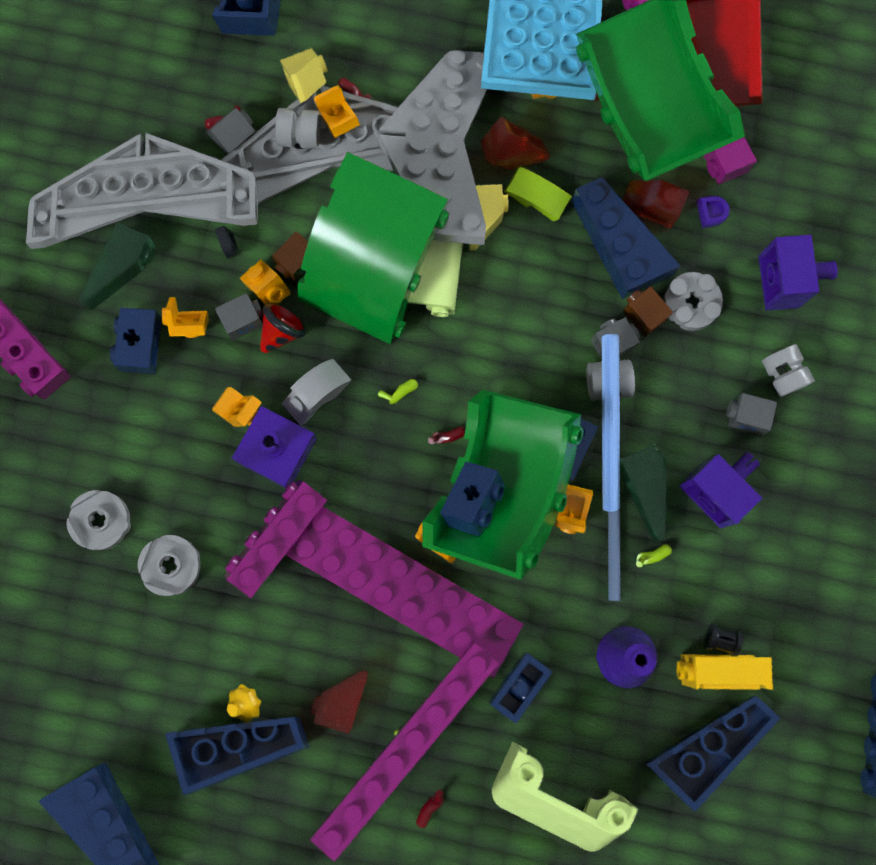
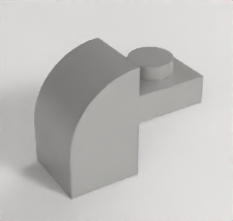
(315, 389)

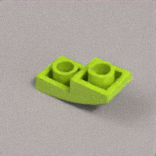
(538, 192)

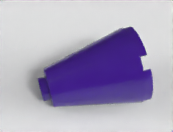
(626, 657)

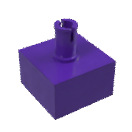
(791, 273)
(274, 447)
(722, 489)

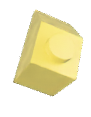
(304, 73)
(493, 207)

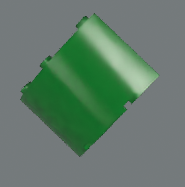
(657, 87)
(370, 247)
(535, 456)

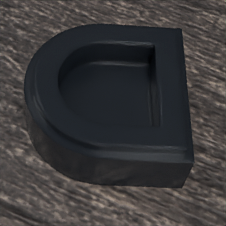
(227, 242)

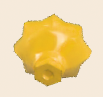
(243, 703)

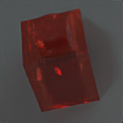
(512, 146)
(656, 200)
(340, 703)

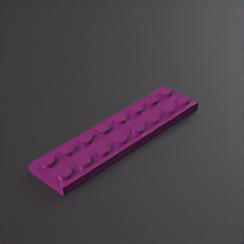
(402, 587)

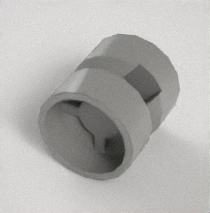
(298, 128)
(626, 378)
(792, 380)

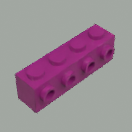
(28, 357)
(275, 537)

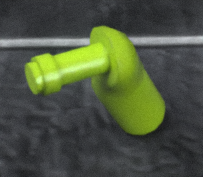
(401, 391)
(655, 556)

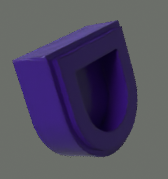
(712, 211)

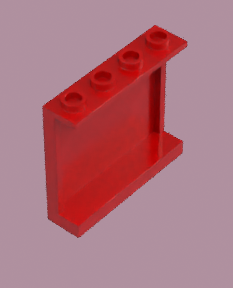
(732, 44)

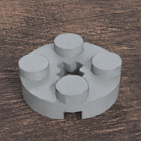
(701, 287)
(82, 515)
(162, 549)

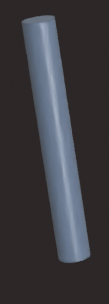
(614, 556)

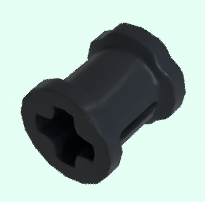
(723, 640)

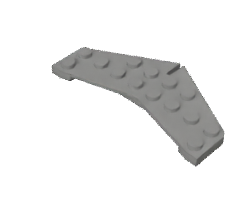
(428, 143)
(284, 167)
(128, 183)

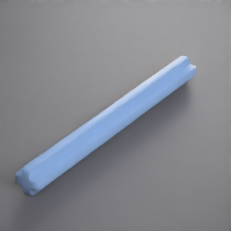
(610, 423)

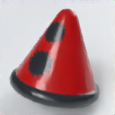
(279, 327)

